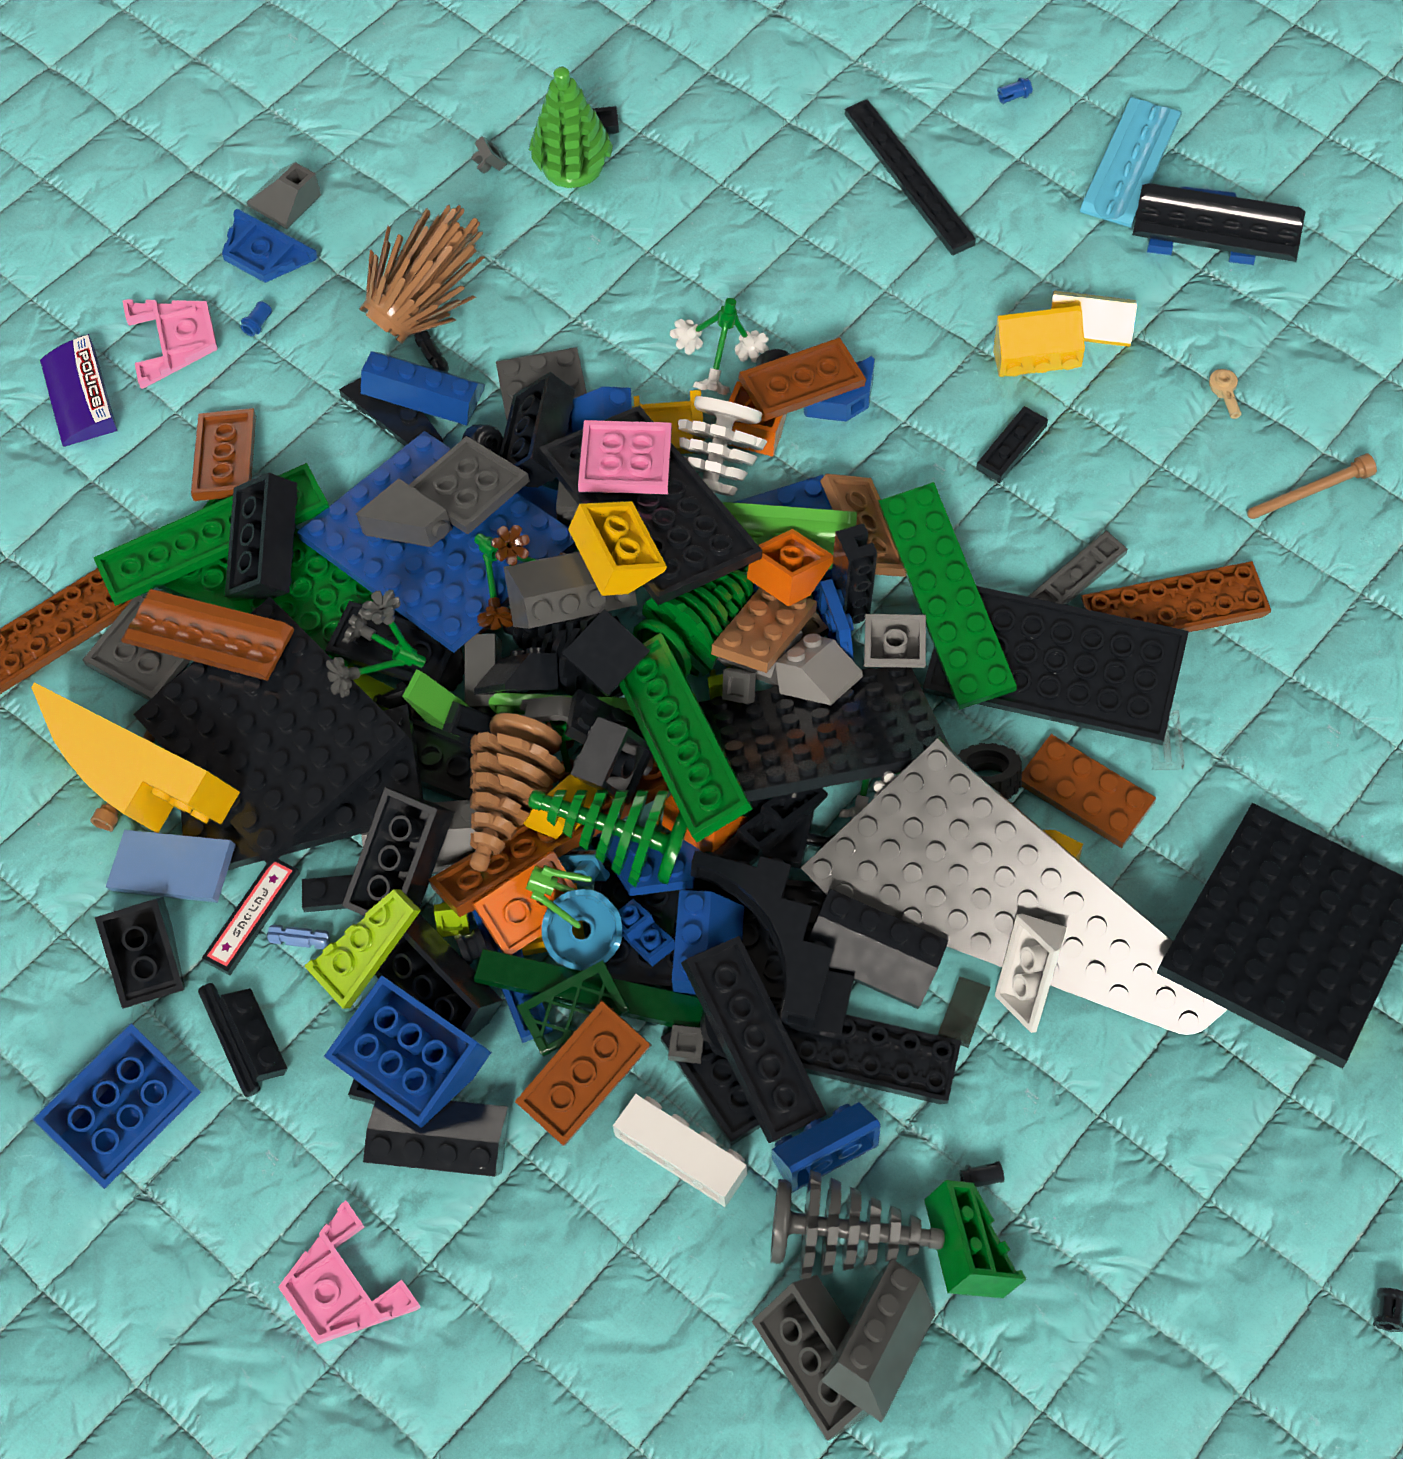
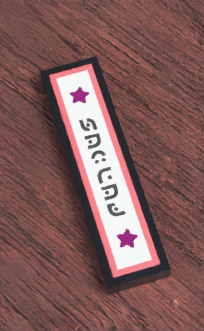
(250, 916)

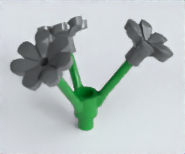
(379, 611)

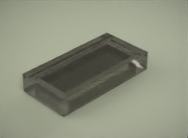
(964, 1011)

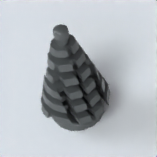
(851, 1228)

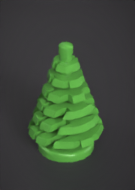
(568, 135)

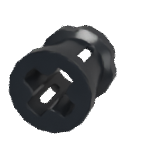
(1390, 1310)

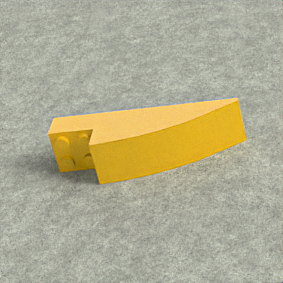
(130, 770)

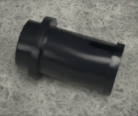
(983, 1174)

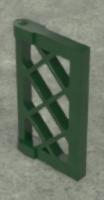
(549, 995)

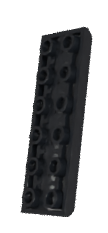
(1219, 222)
(881, 1058)

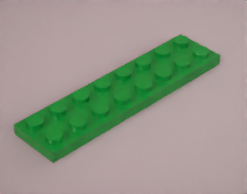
(189, 543)
(947, 596)
(683, 742)

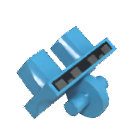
(584, 863)

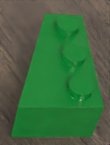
(972, 1254)

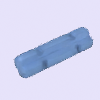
(298, 936)

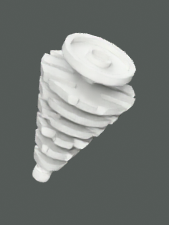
(721, 435)

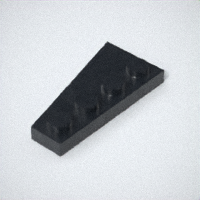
(399, 420)

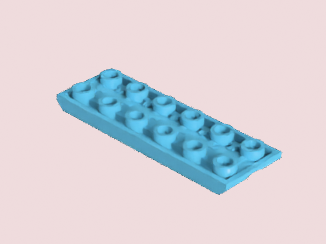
(1130, 161)

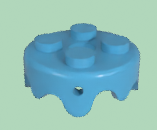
(604, 924)

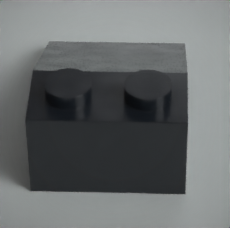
(141, 952)

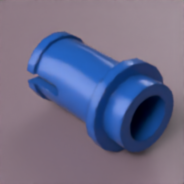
(1015, 90)
(252, 324)

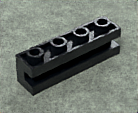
(854, 570)

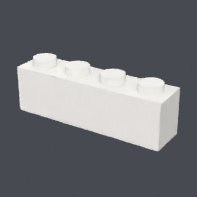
(681, 1149)

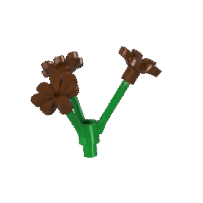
(509, 548)

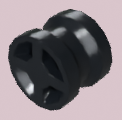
(471, 945)

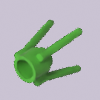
(543, 882)

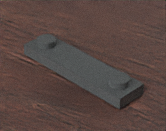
(1081, 570)

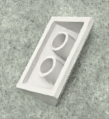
(1029, 968)

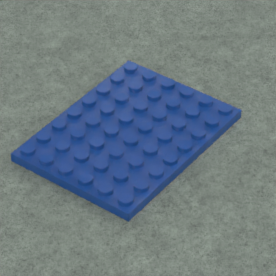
(440, 584)

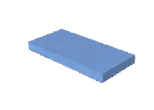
(171, 865)

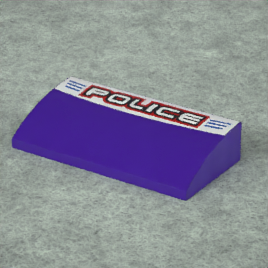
(77, 391)

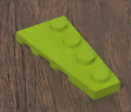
(356, 957)

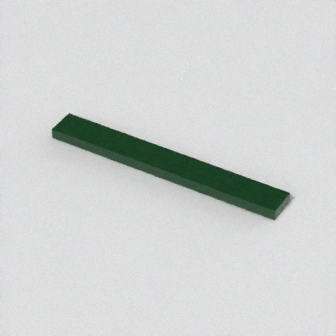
(536, 977)

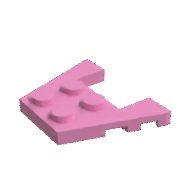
(183, 332)
(327, 1292)

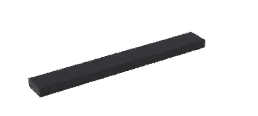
(910, 177)

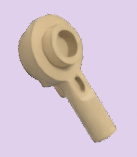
(1223, 384)

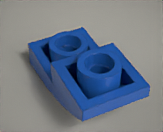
(644, 933)

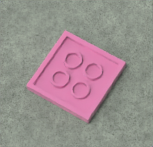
(625, 457)

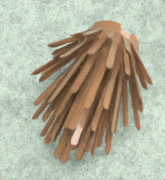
(410, 289)

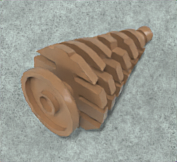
(505, 772)

